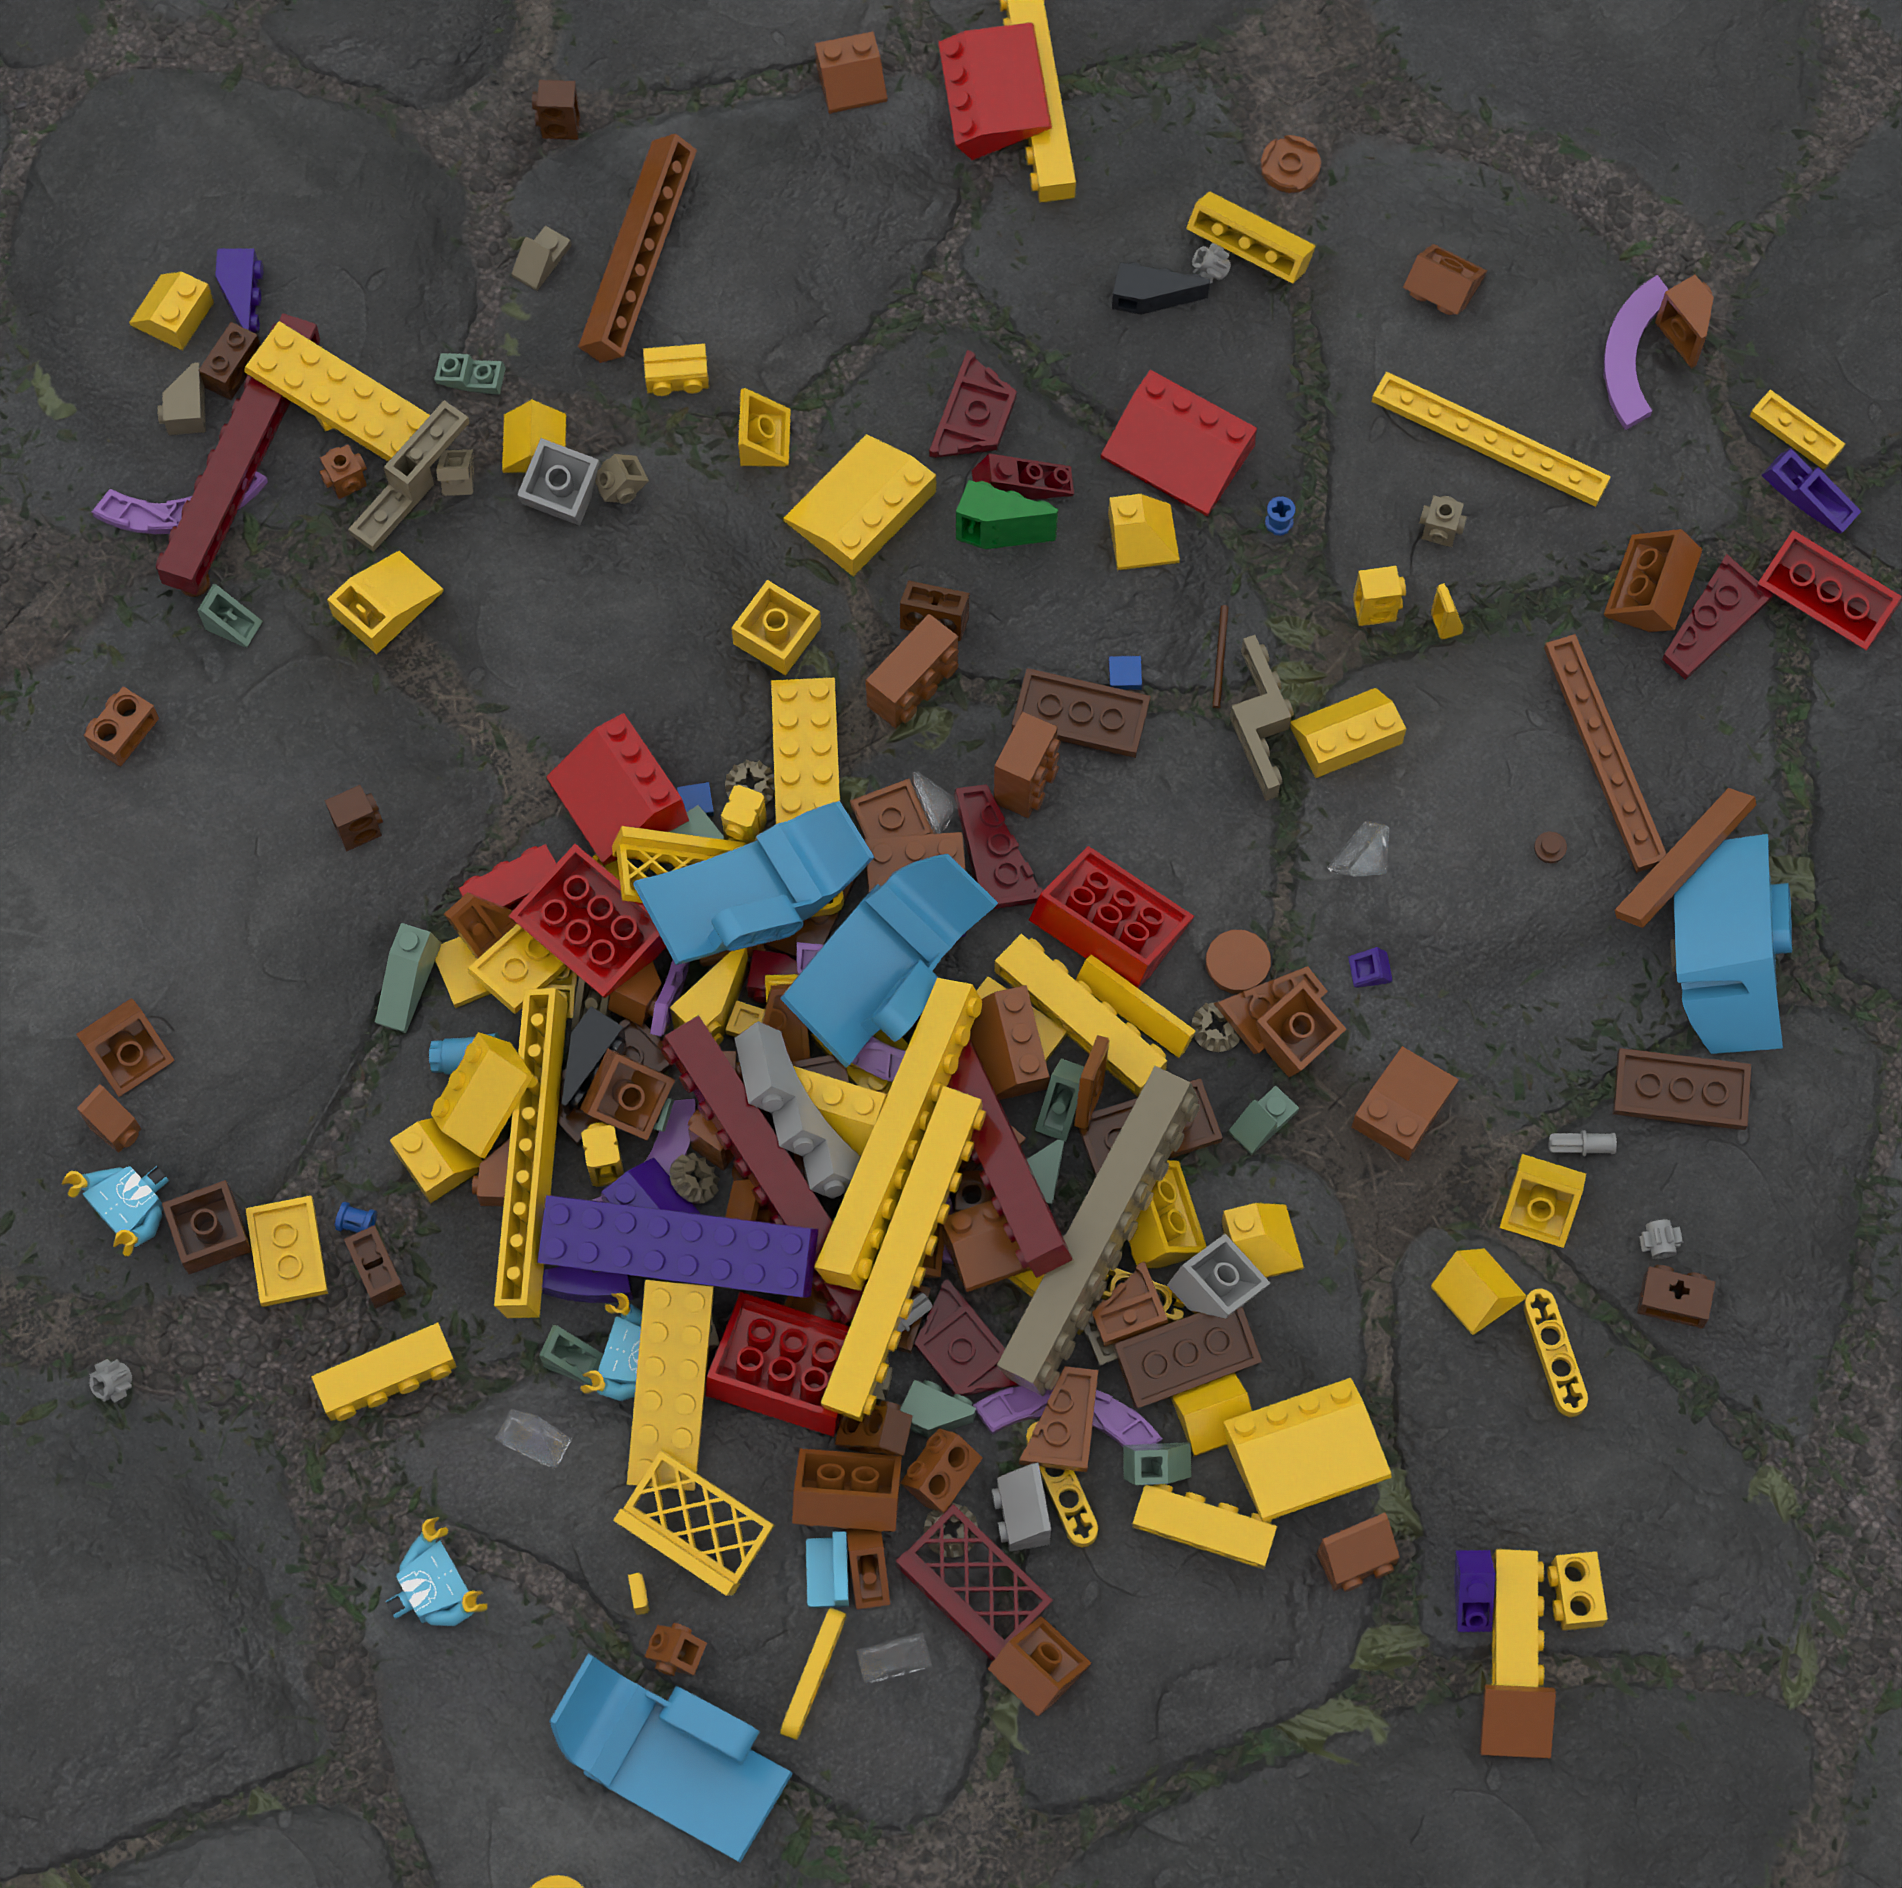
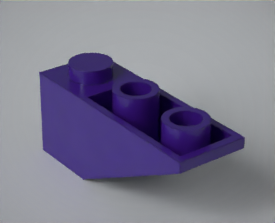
(238, 281)

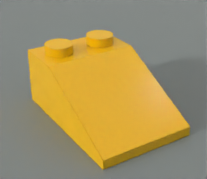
(714, 995)

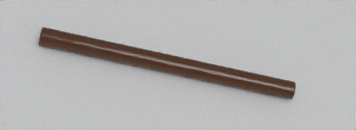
(1220, 656)

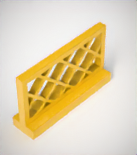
(661, 847)
(677, 1548)

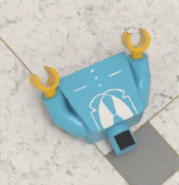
(123, 1201)
(620, 1359)
(433, 1583)

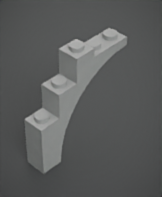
(799, 1125)

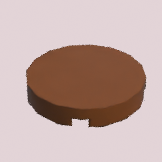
(1290, 164)
(1238, 961)

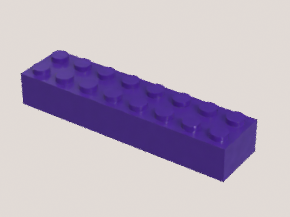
(678, 1246)

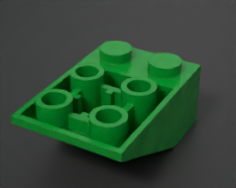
(1002, 518)

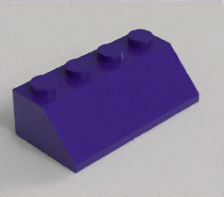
(647, 1187)

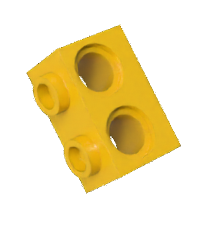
(1378, 595)
(1587, 1591)

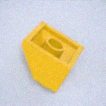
(1142, 532)
(1264, 1237)

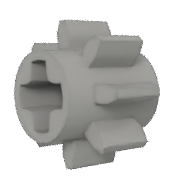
(1211, 262)
(1661, 1239)
(110, 1380)

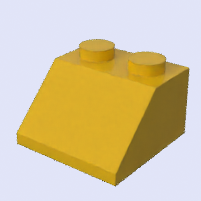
(174, 308)
(434, 1158)
(1543, 1200)

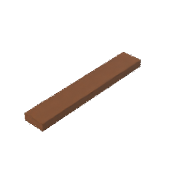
(1685, 857)

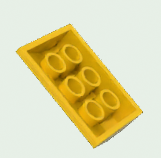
(862, 502)
(1306, 1449)

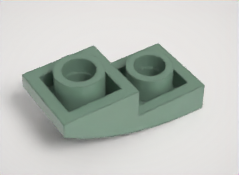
(471, 375)

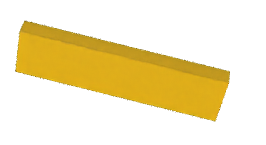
(1136, 1006)

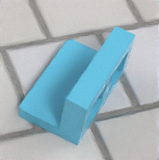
(827, 1571)

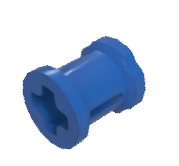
(1279, 507)
(354, 1218)

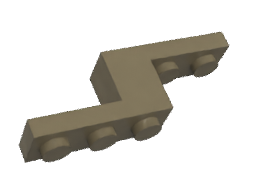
(409, 475)
(1261, 717)

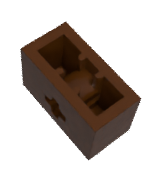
(1659, 1301)

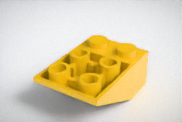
(383, 600)

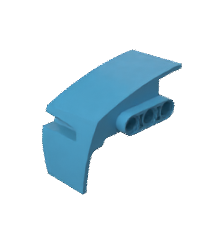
(756, 889)
(1726, 947)
(883, 956)
(669, 1756)

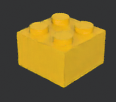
(776, 627)

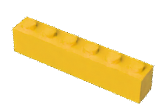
(1079, 1012)

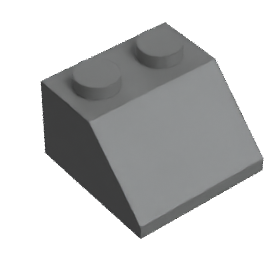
(559, 482)
(1218, 1279)
(1023, 1509)

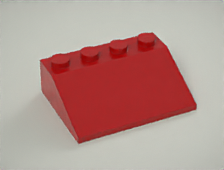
(994, 87)
(1179, 443)
(615, 784)
(1111, 916)
(587, 924)
(777, 1363)

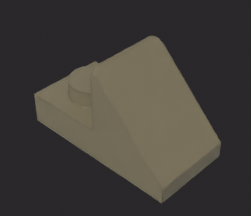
(540, 257)
(456, 472)

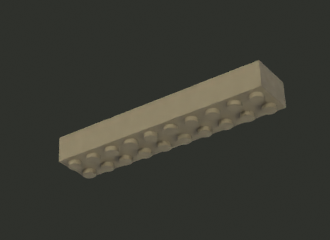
(1100, 1231)

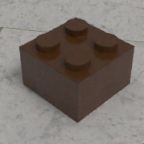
(207, 1227)

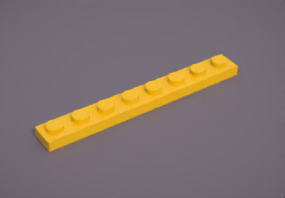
(1491, 439)

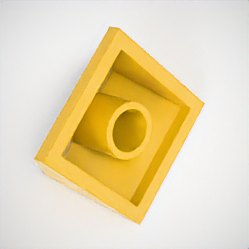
(763, 431)
(523, 432)
(1476, 1288)
(1205, 1409)

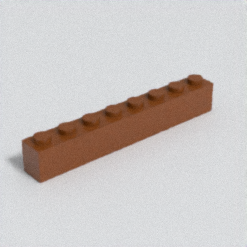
(637, 248)

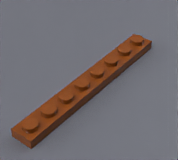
(1605, 752)

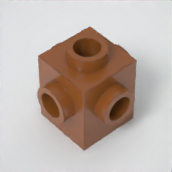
(343, 471)
(675, 1650)

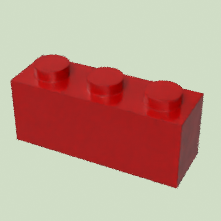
(512, 880)

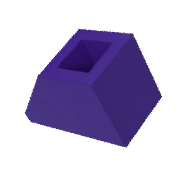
(1474, 1590)

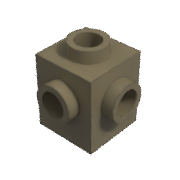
(620, 478)
(1442, 520)

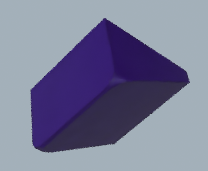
(1370, 968)

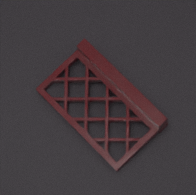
(951, 1603)

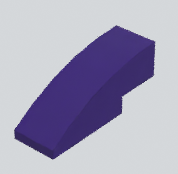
(1811, 491)
(585, 1285)

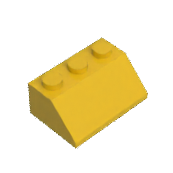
(1348, 731)
(482, 1093)
(845, 1106)
(1169, 1226)

